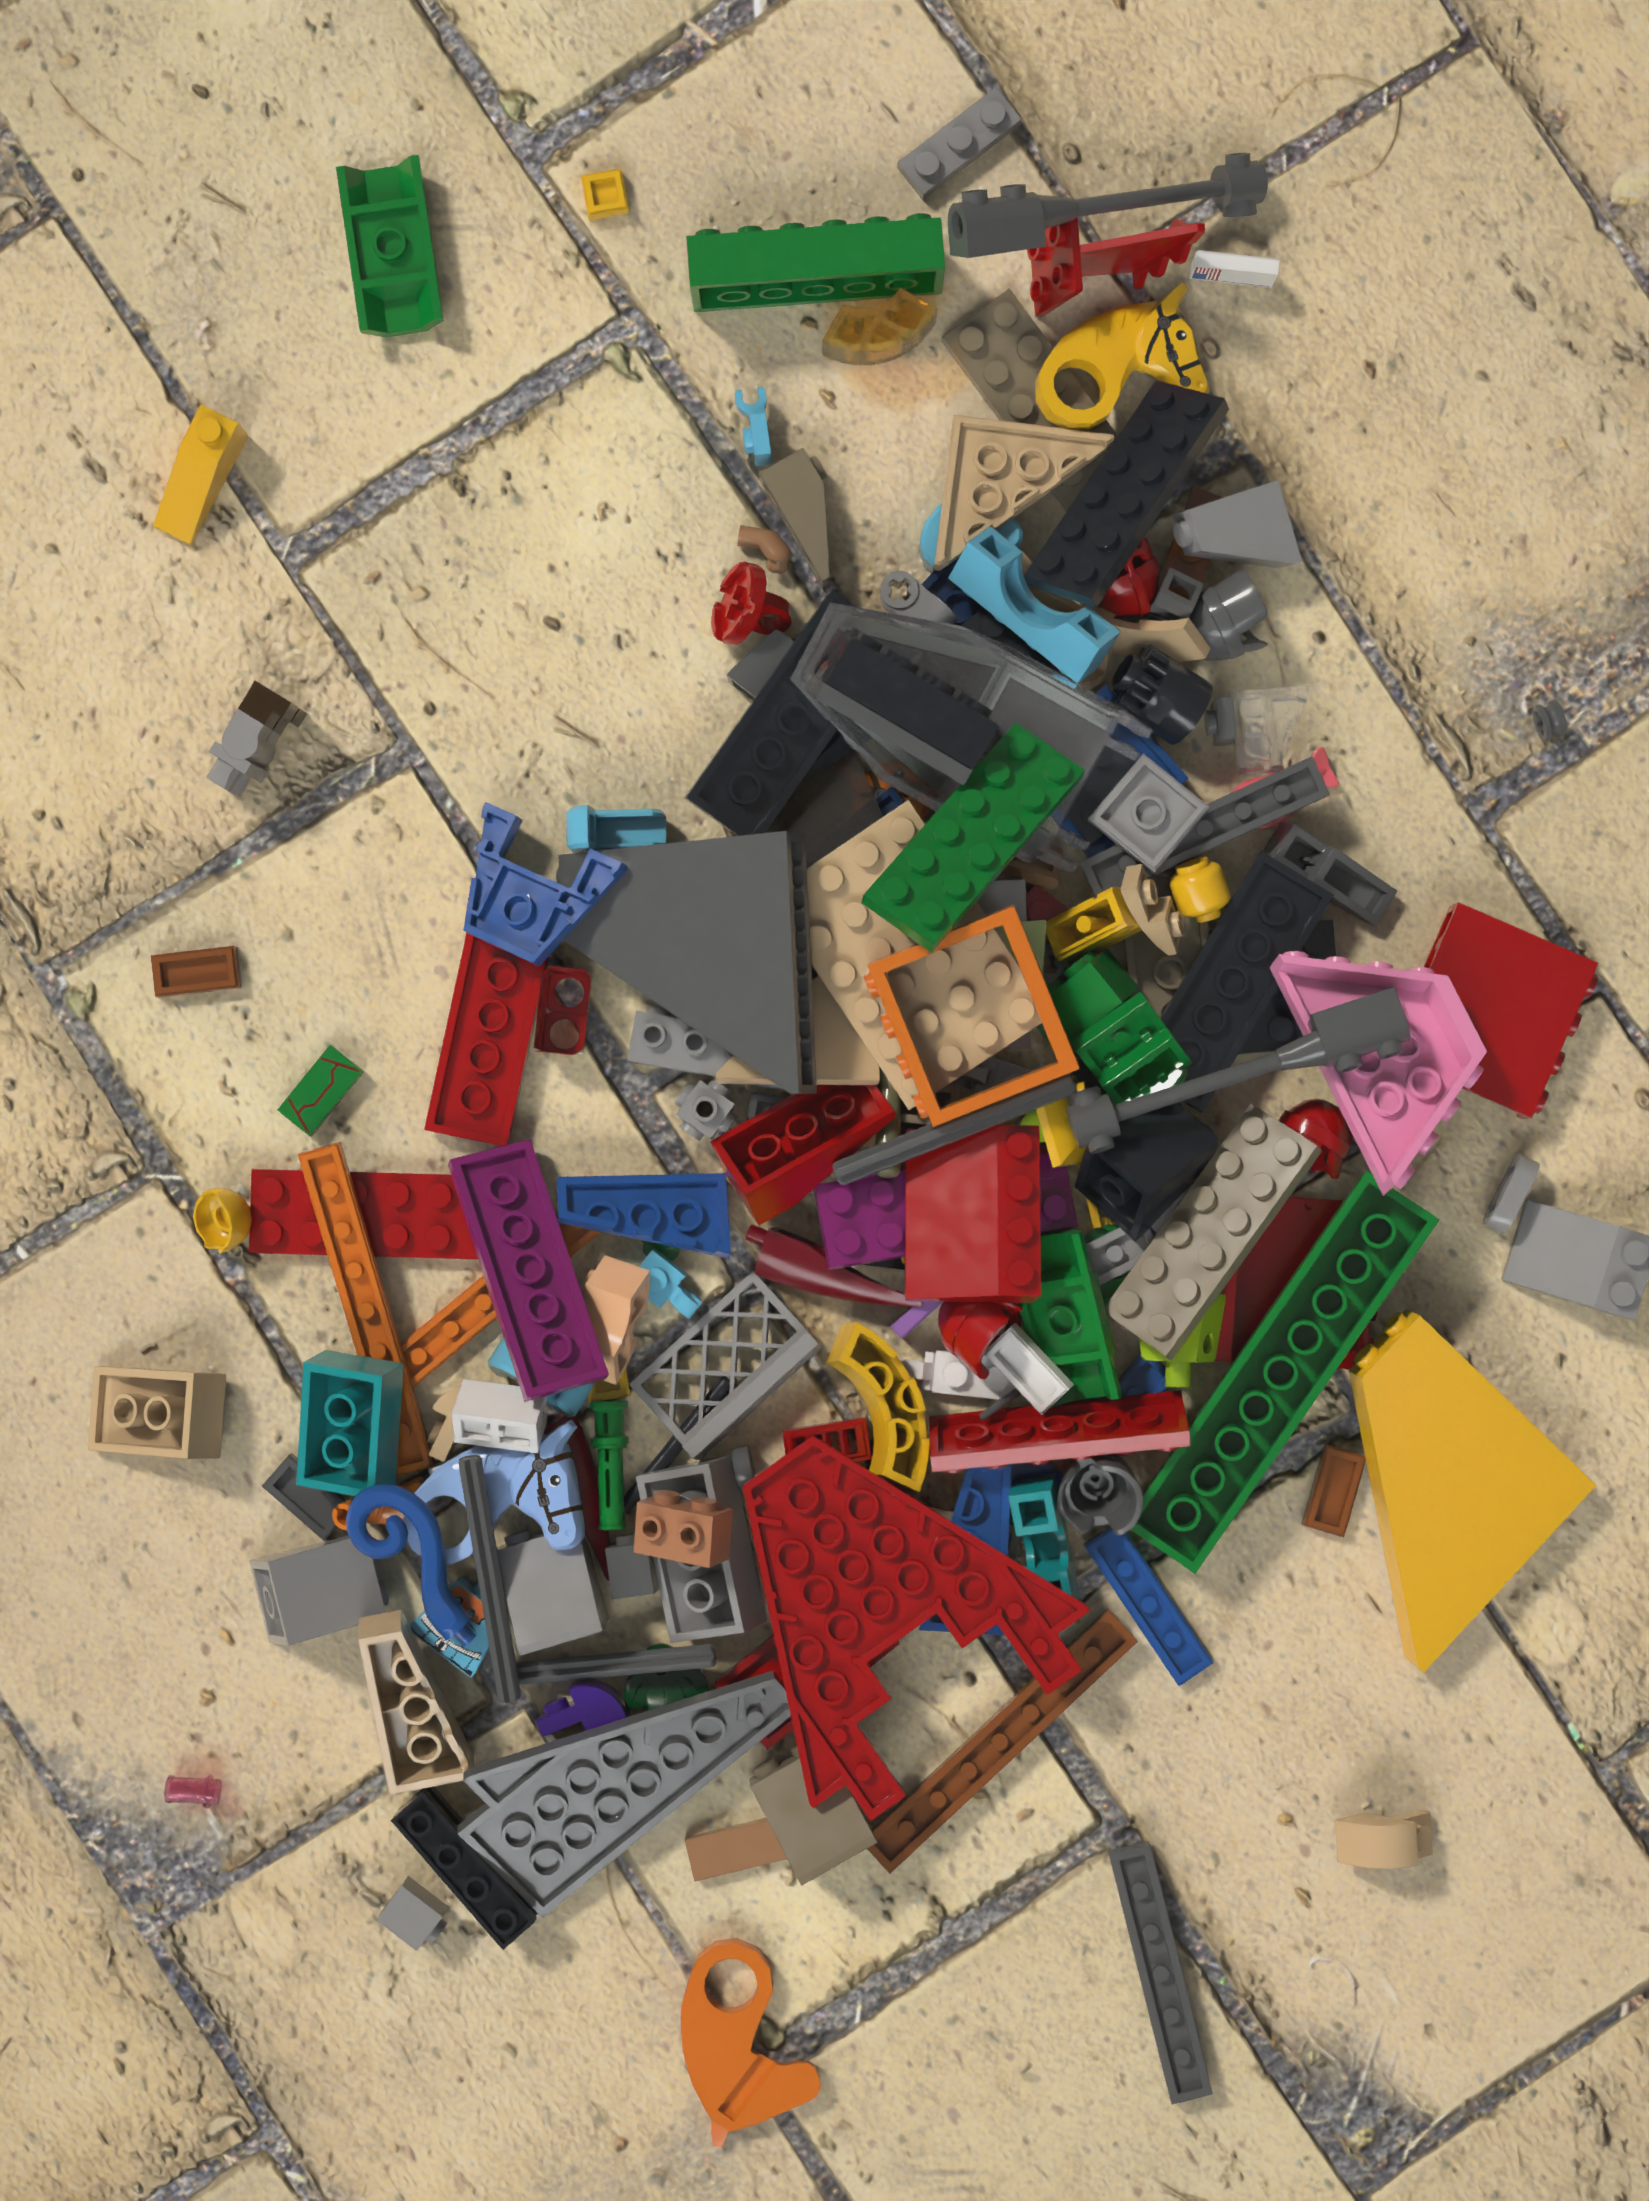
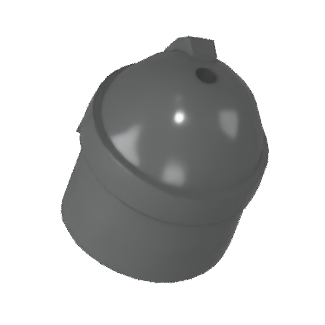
(1226, 613)
(1106, 1499)

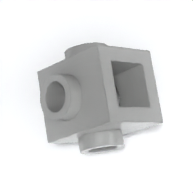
(718, 1121)

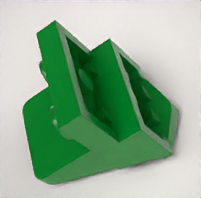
(1132, 1051)

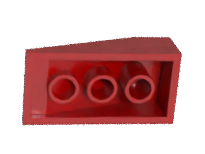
(795, 1143)

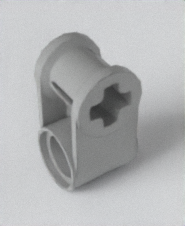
(919, 601)

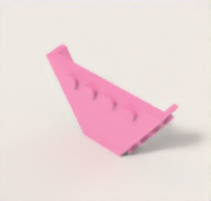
(1401, 1098)

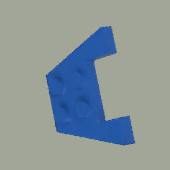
(521, 908)

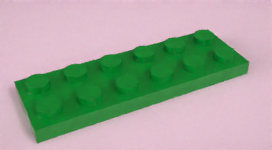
(972, 837)

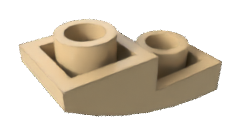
(1153, 914)

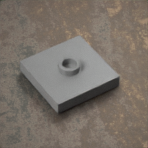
(1148, 813)

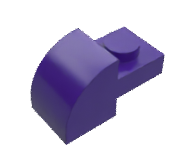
(592, 1703)

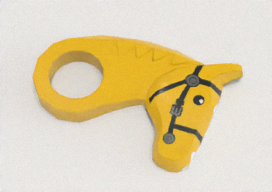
(1112, 346)

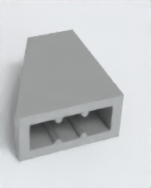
(1240, 529)

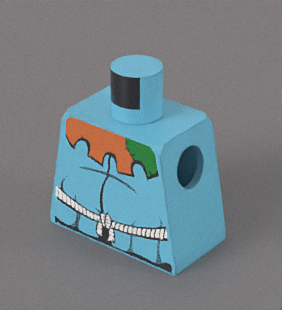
(465, 1658)

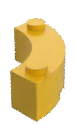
(892, 1402)

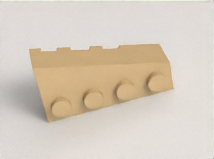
(411, 1715)

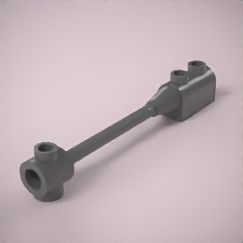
(1019, 218)
(1336, 1038)

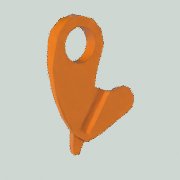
(728, 2076)

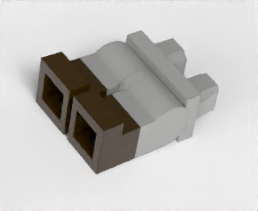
(251, 738)

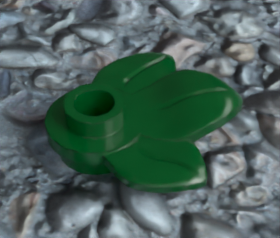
(663, 1688)

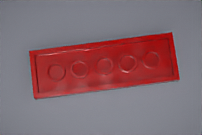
(485, 1044)
(402, 1214)
(1063, 1432)

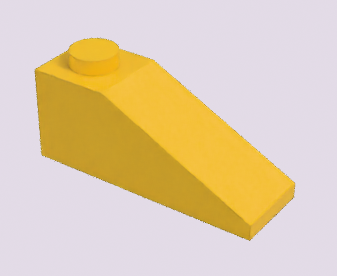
(199, 473)

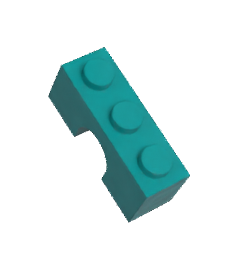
(1043, 1530)

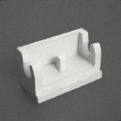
(498, 1417)

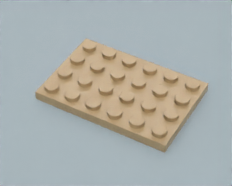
(954, 1001)

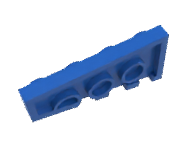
(659, 1209)
(985, 1512)

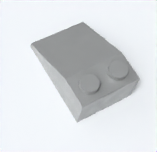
(1579, 1260)

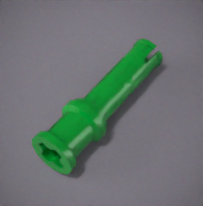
(610, 1442)

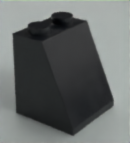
(1147, 1167)

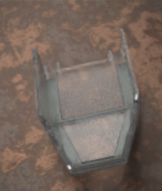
(999, 678)

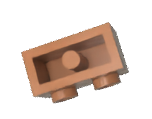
(683, 1529)

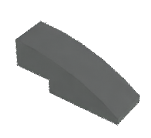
(1353, 885)

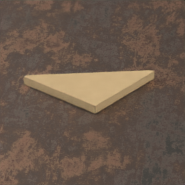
(1001, 471)
(838, 1049)

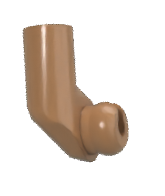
(769, 543)

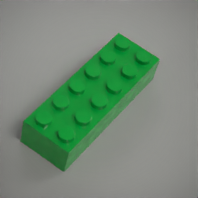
(815, 263)

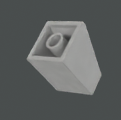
(316, 1590)
(550, 1592)

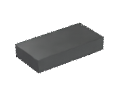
(308, 1504)

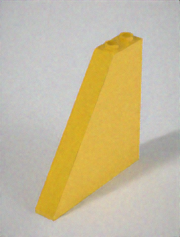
(1454, 1481)

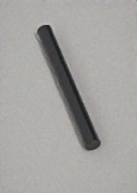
(673, 1446)

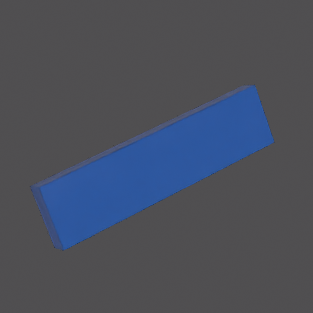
(1148, 1604)

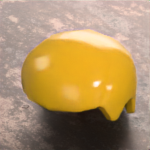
(222, 1219)

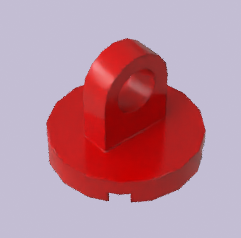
(745, 604)

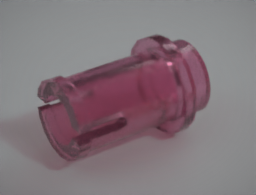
(193, 1790)

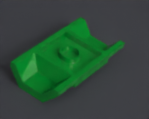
(390, 249)
(1072, 1319)

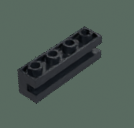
(432, 1830)

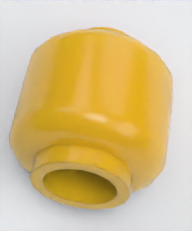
(1200, 889)

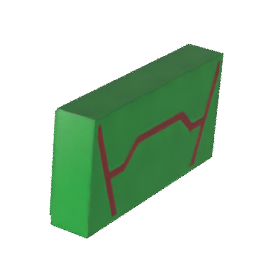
(320, 1090)

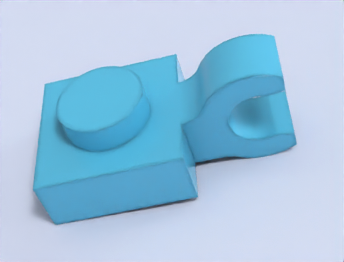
(756, 437)
(665, 1284)

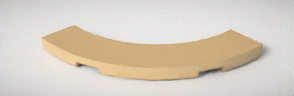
(1173, 637)

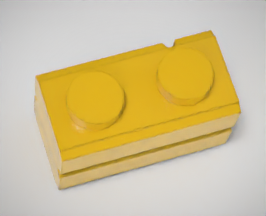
(1091, 926)

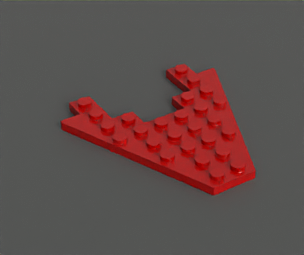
(855, 1571)

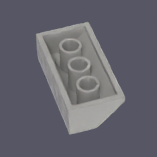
(702, 1599)

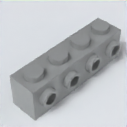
(675, 1045)

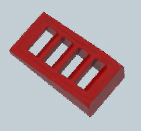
(824, 1429)

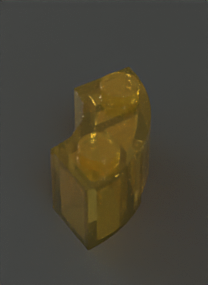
(879, 333)

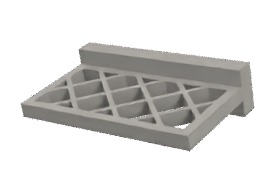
(751, 1392)

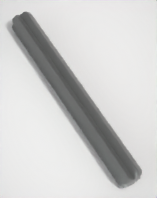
(616, 1664)

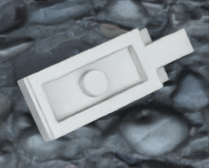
(949, 1375)

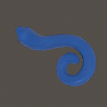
(439, 1604)

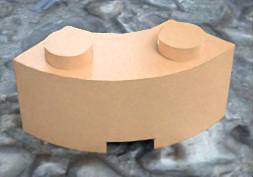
(615, 1300)

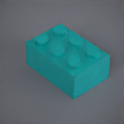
(349, 1422)

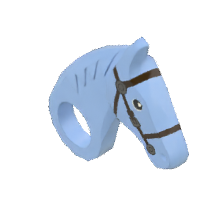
(536, 1483)

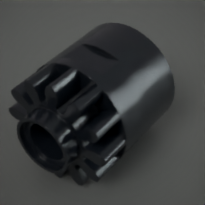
(1161, 693)

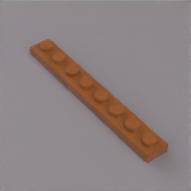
(995, 1745)

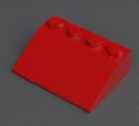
(975, 1219)

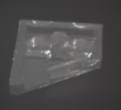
(1265, 726)

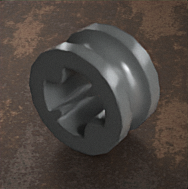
(1549, 720)

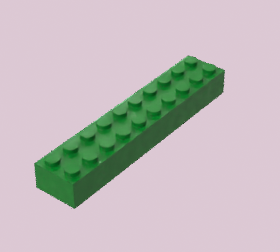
(1281, 1370)

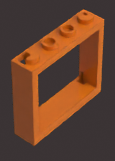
(910, 1060)

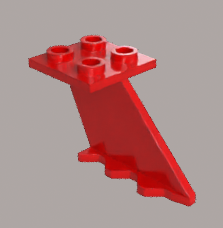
(1063, 262)

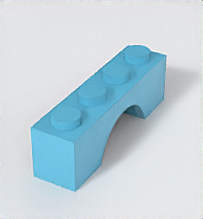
(994, 578)

